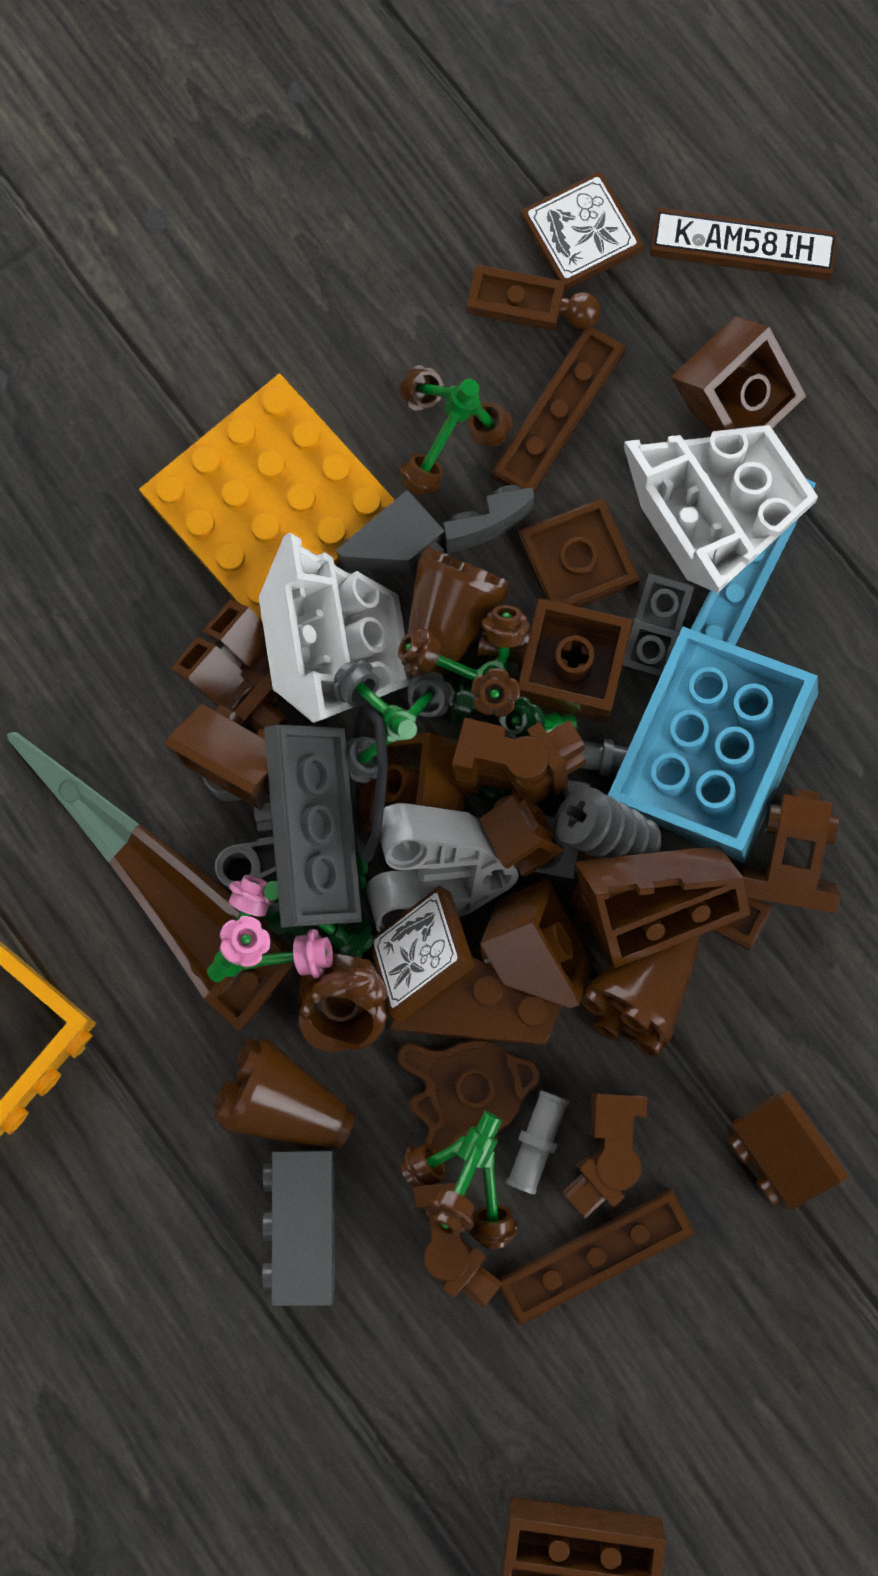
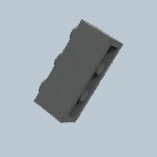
(300, 1228)

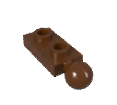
(528, 300)

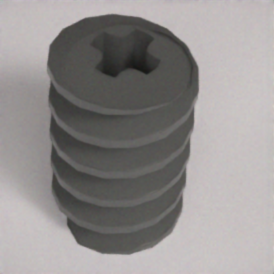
(604, 826)

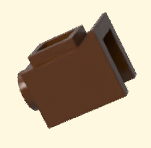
(520, 834)

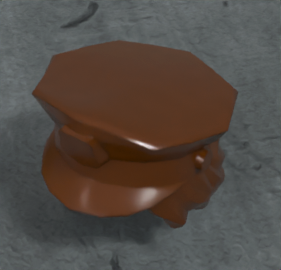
(343, 1006)

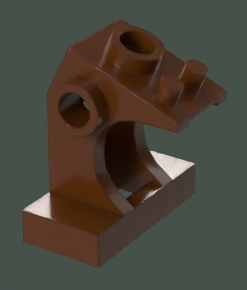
(800, 817)

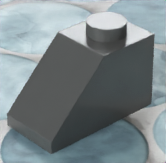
(393, 539)

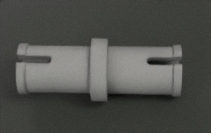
(537, 1142)

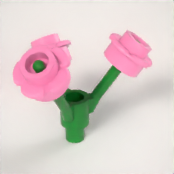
(245, 940)

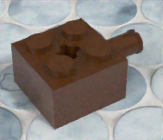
(544, 653)

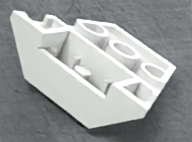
(718, 498)
(320, 621)

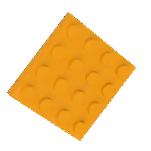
(258, 478)

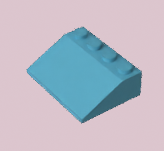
(715, 742)

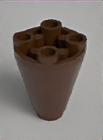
(452, 602)
(643, 997)
(280, 1101)

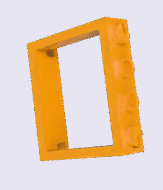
(70, 1041)

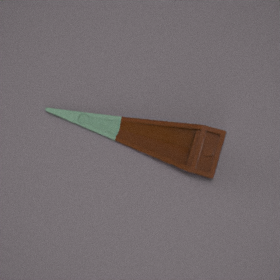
(172, 892)

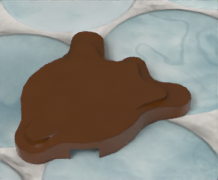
(464, 1084)

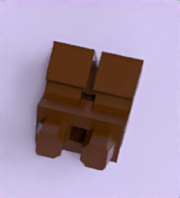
(234, 668)
(520, 765)
(614, 1161)
(453, 1260)

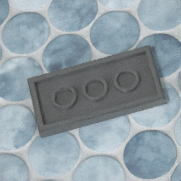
(312, 825)

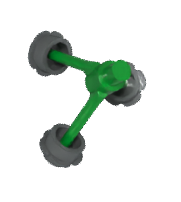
(358, 684)

